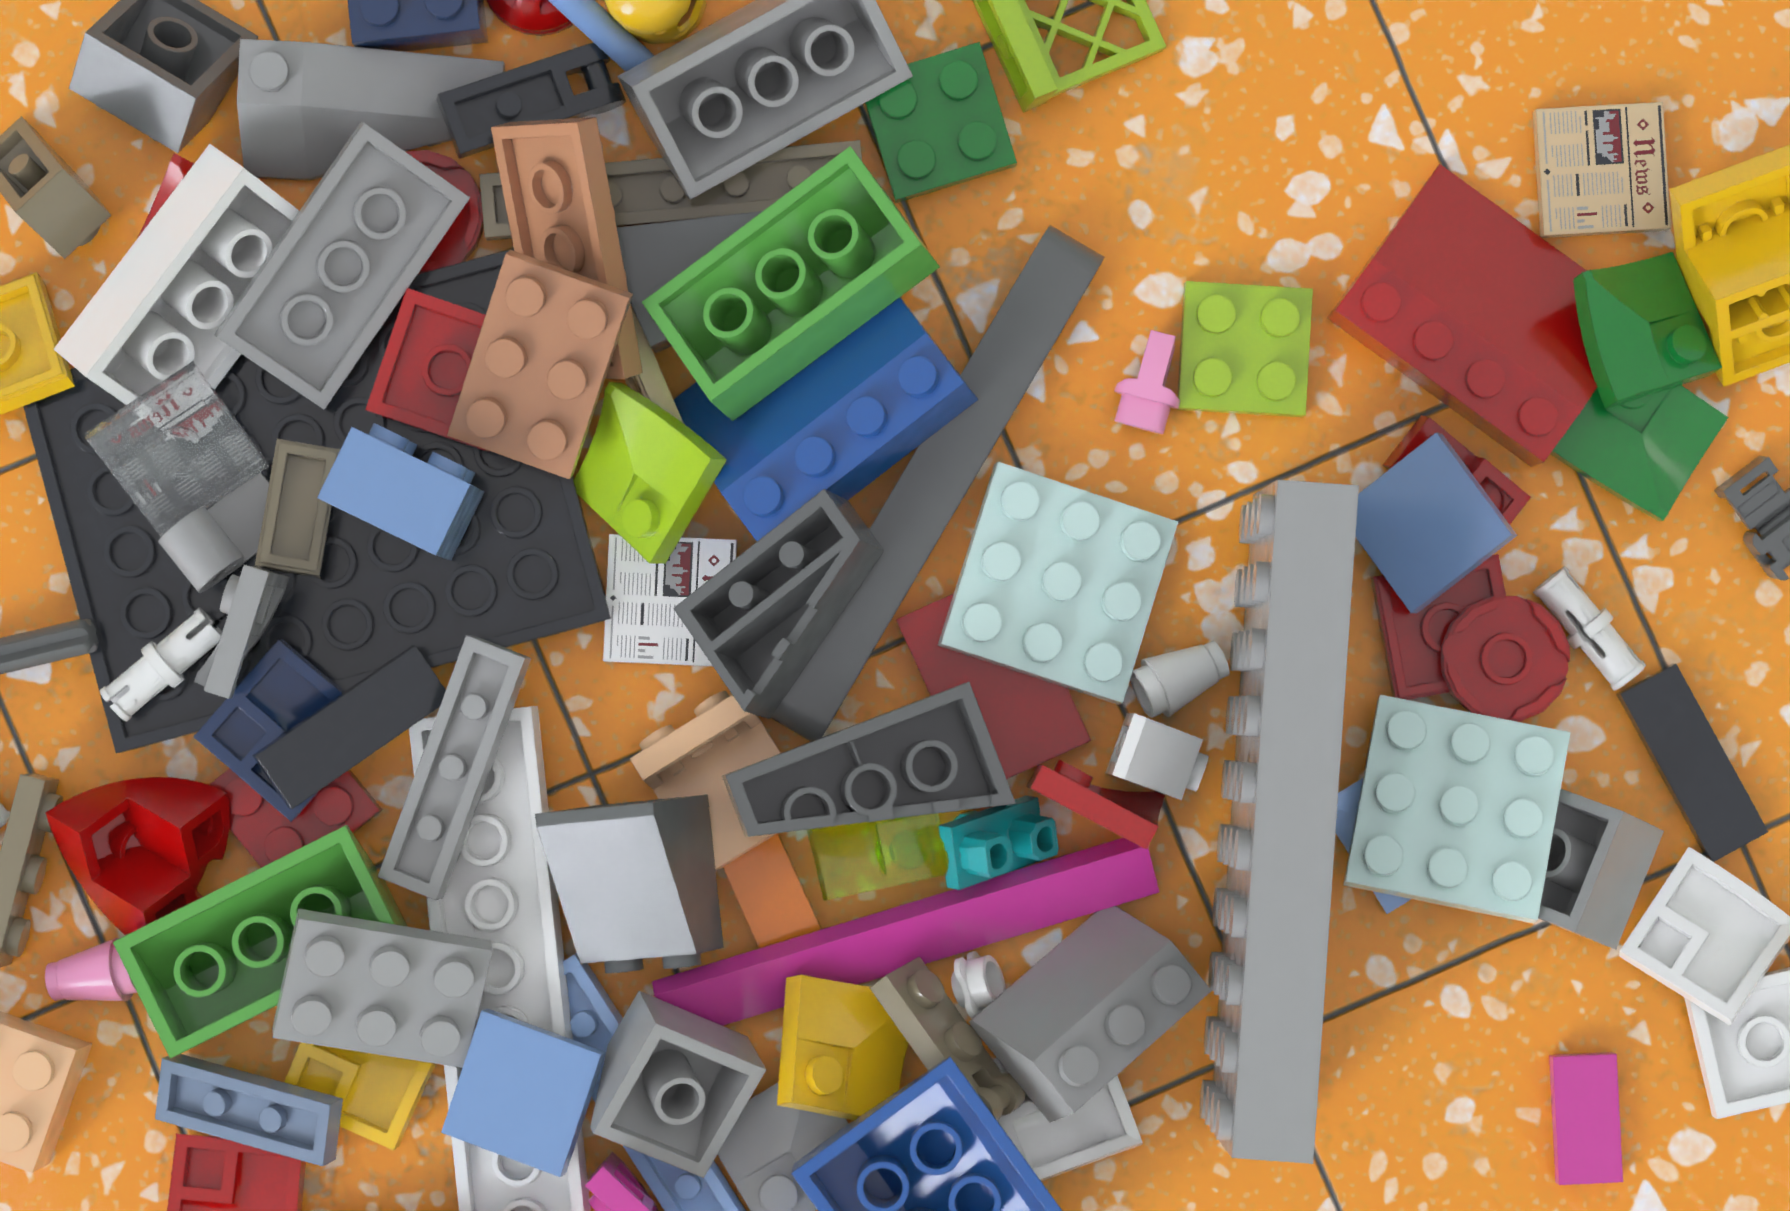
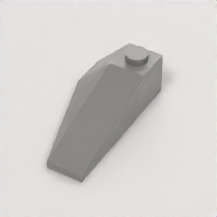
(309, 98)

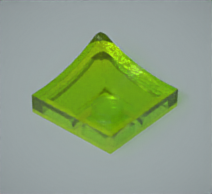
(877, 854)

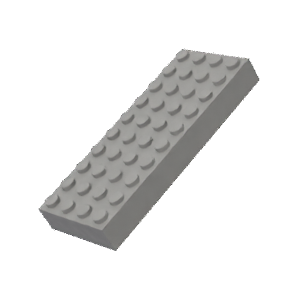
(1280, 820)

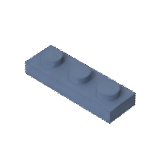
(249, 1109)

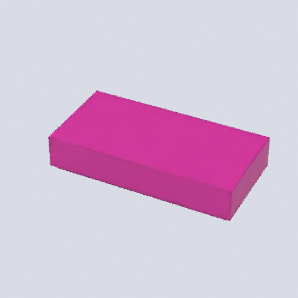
(1586, 1118)

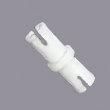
(1589, 628)
(162, 664)

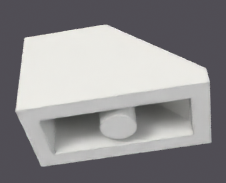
(1157, 757)

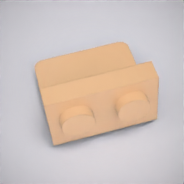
(697, 756)

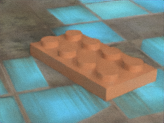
(564, 209)

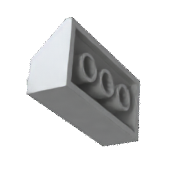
(761, 83)

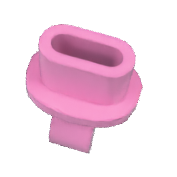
(1146, 400)

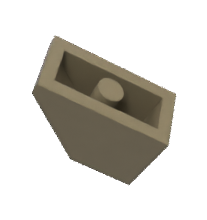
(47, 190)

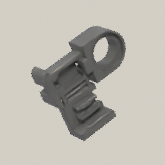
(1764, 508)

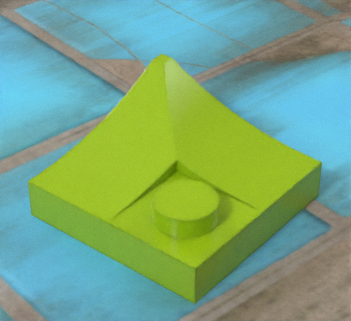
(645, 472)

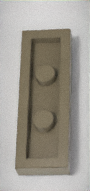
(20, 862)

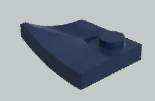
(264, 706)

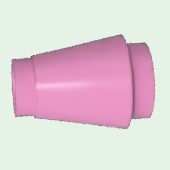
(90, 976)

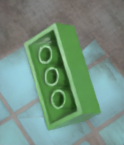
(790, 284)
(230, 949)

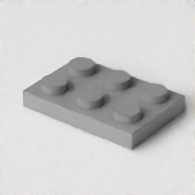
(381, 988)

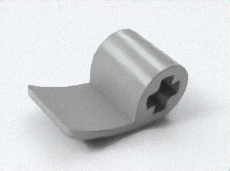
(220, 539)

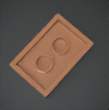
(539, 364)

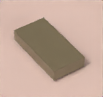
(294, 517)

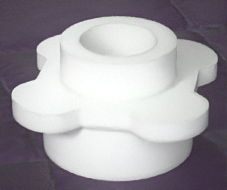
(976, 982)

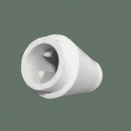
(1177, 677)

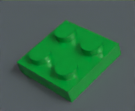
(941, 125)

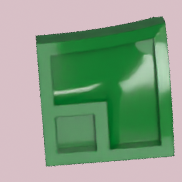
(1641, 329)
(1641, 446)

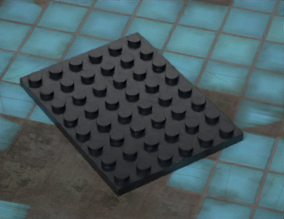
(513, 579)

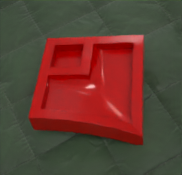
(1123, 812)
(232, 1177)

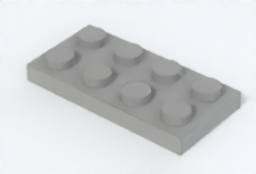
(342, 265)

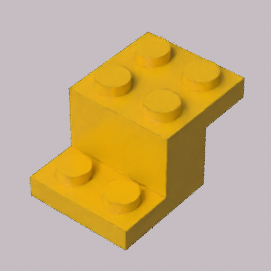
(1737, 260)

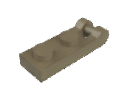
(937, 1030)

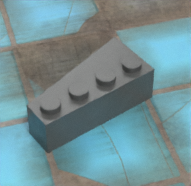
(889, 767)

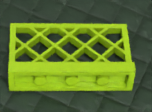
(1027, 56)

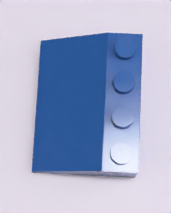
(833, 420)
(923, 1152)

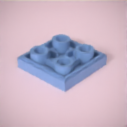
(1428, 523)
(523, 1092)

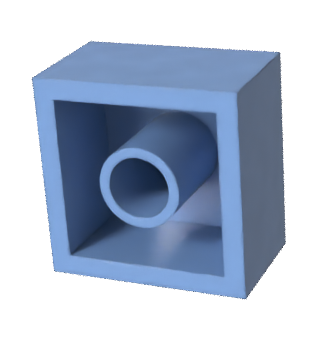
(402, 494)

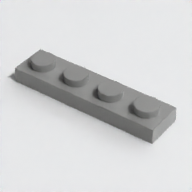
(454, 767)

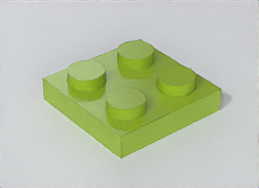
(1244, 349)

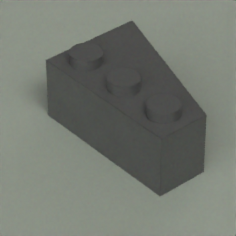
(662, 251)
(780, 600)

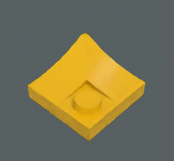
(837, 1049)
(375, 1088)

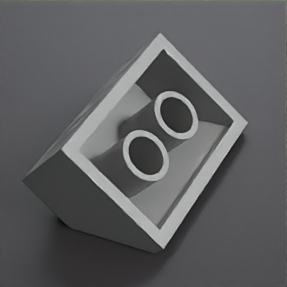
(1088, 1010)

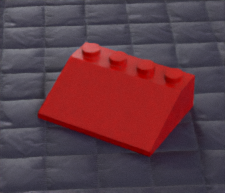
(1476, 316)

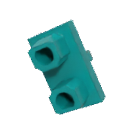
(996, 841)

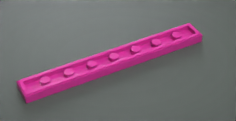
(922, 929)

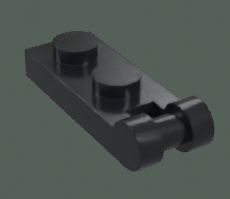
(528, 94)

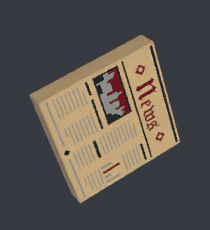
(1601, 170)

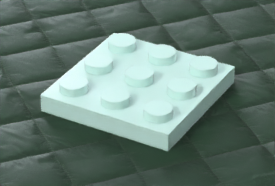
(1058, 583)
(1457, 809)

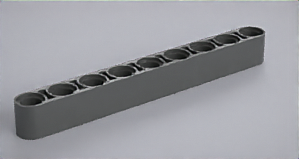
(944, 472)

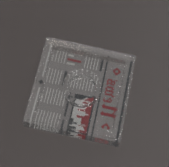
(176, 448)

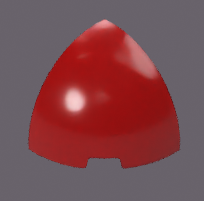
(142, 844)

